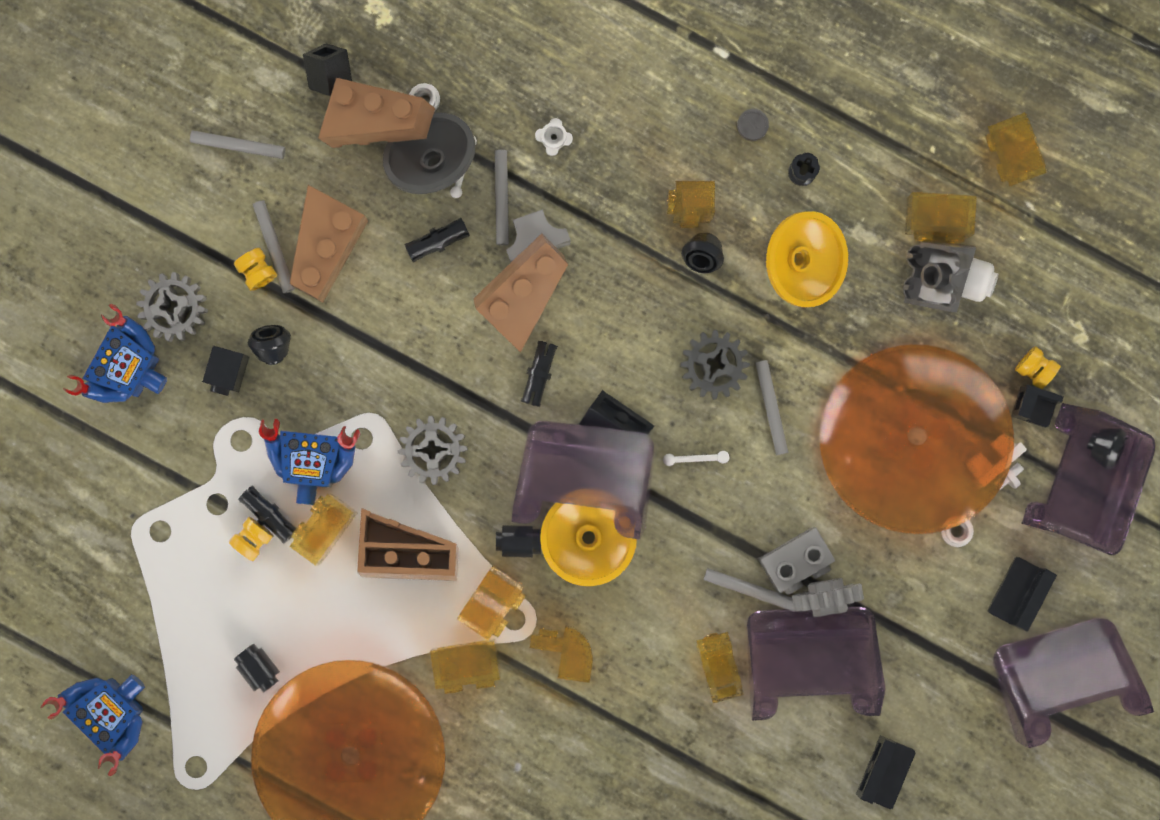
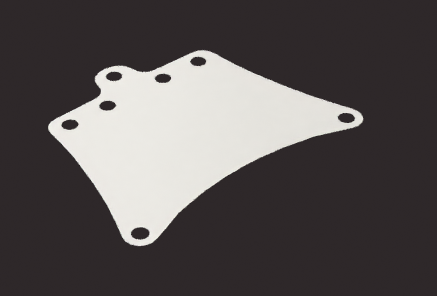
(218, 602)

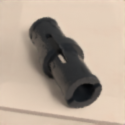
(437, 240)
(539, 373)
(267, 514)

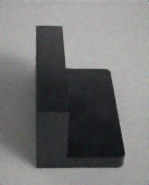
(612, 414)
(1021, 593)
(885, 773)

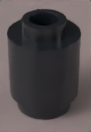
(518, 541)
(257, 668)

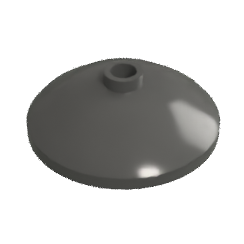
(431, 162)

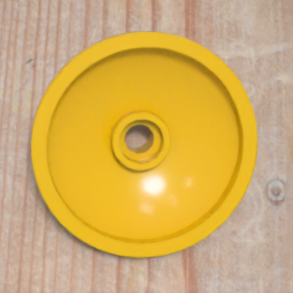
(819, 259)
(572, 557)

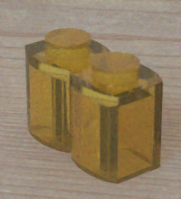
(491, 602)

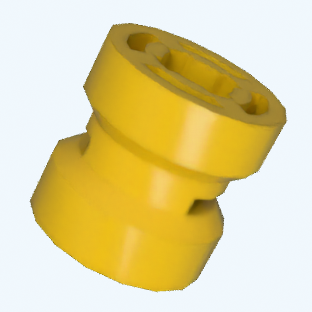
(255, 269)
(1037, 367)
(255, 534)

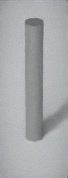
(237, 144)
(501, 197)
(273, 246)
(771, 407)
(749, 589)

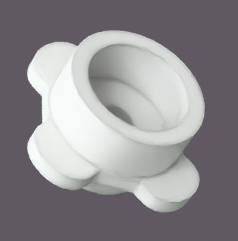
(554, 127)

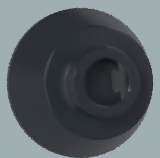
(703, 253)
(270, 343)
(1107, 446)

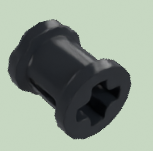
(794, 169)

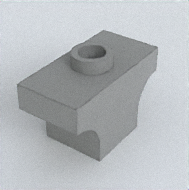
(530, 227)

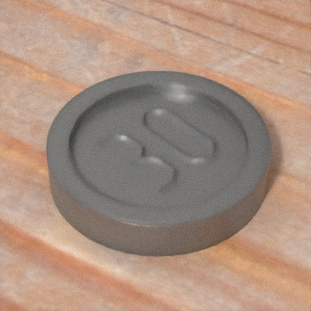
(752, 124)

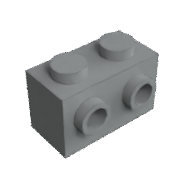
(796, 561)

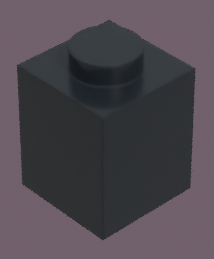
(225, 370)

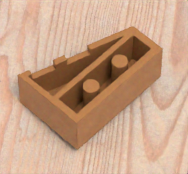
(373, 114)
(324, 243)
(522, 291)
(403, 552)

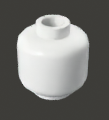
(980, 281)

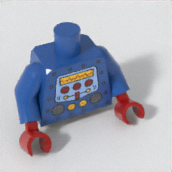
(121, 364)
(308, 458)
(104, 714)

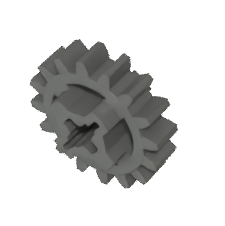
(728, 370)

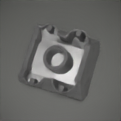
(937, 274)

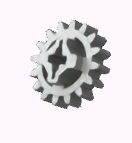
(159, 309)
(432, 464)
(828, 597)

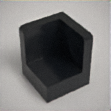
(324, 66)
(1035, 405)

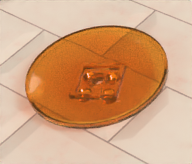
(909, 484)
(340, 706)

